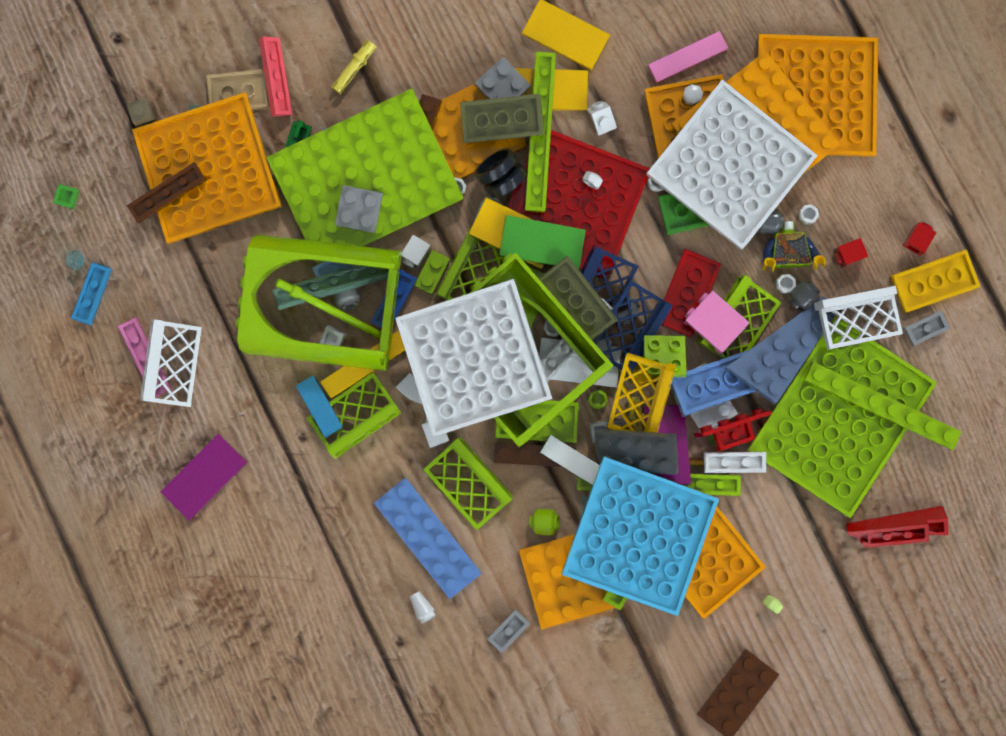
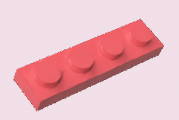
(275, 76)

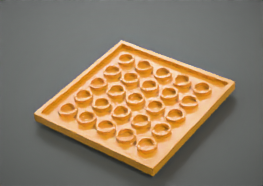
(837, 82)
(776, 96)
(229, 154)

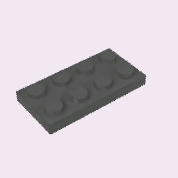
(640, 450)

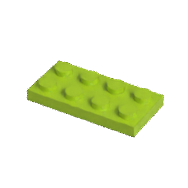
(561, 427)

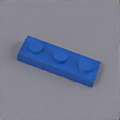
(405, 286)

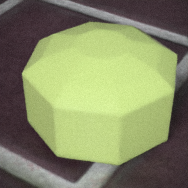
(772, 603)

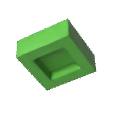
(66, 196)

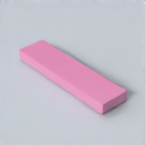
(687, 57)
(137, 344)

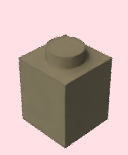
(141, 112)

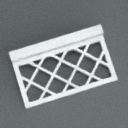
(852, 301)
(153, 358)

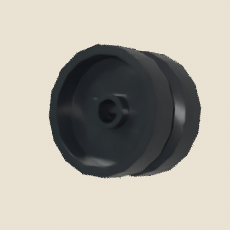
(500, 173)

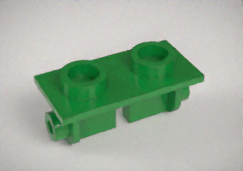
(298, 132)

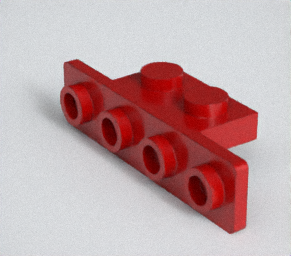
(734, 432)

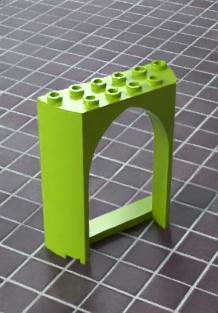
(537, 295)
(260, 338)

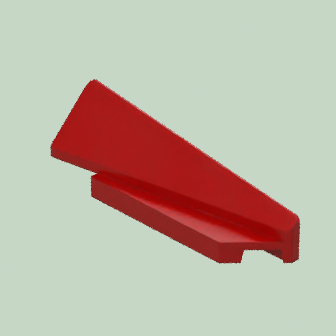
(900, 528)

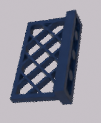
(594, 261)
(650, 326)

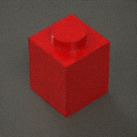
(919, 238)
(850, 253)

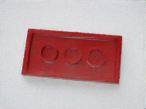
(690, 281)

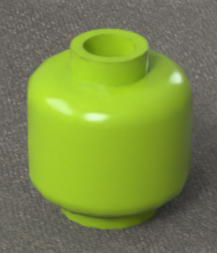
(545, 522)

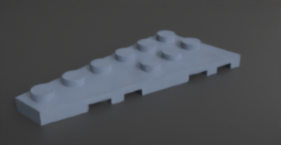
(776, 360)

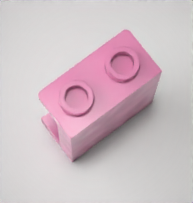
(716, 321)

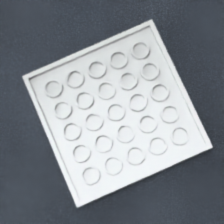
(731, 165)
(473, 358)

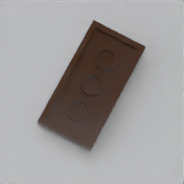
(737, 694)

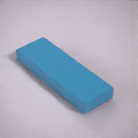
(91, 293)
(319, 406)

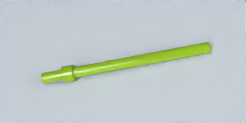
(296, 292)

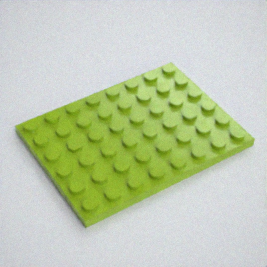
(378, 151)
(830, 442)

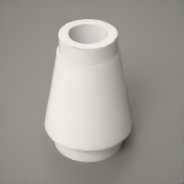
(422, 608)

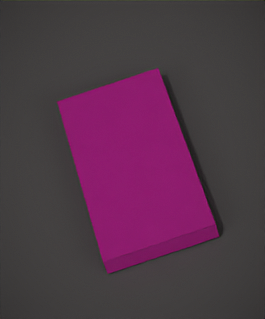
(674, 423)
(204, 476)

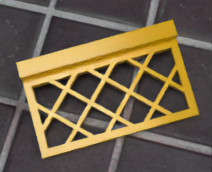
(659, 397)

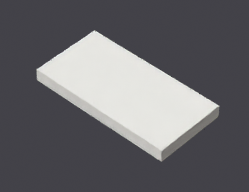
(577, 370)

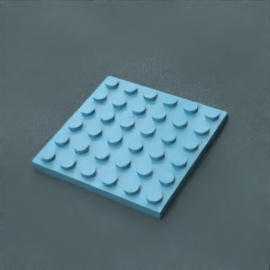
(640, 536)

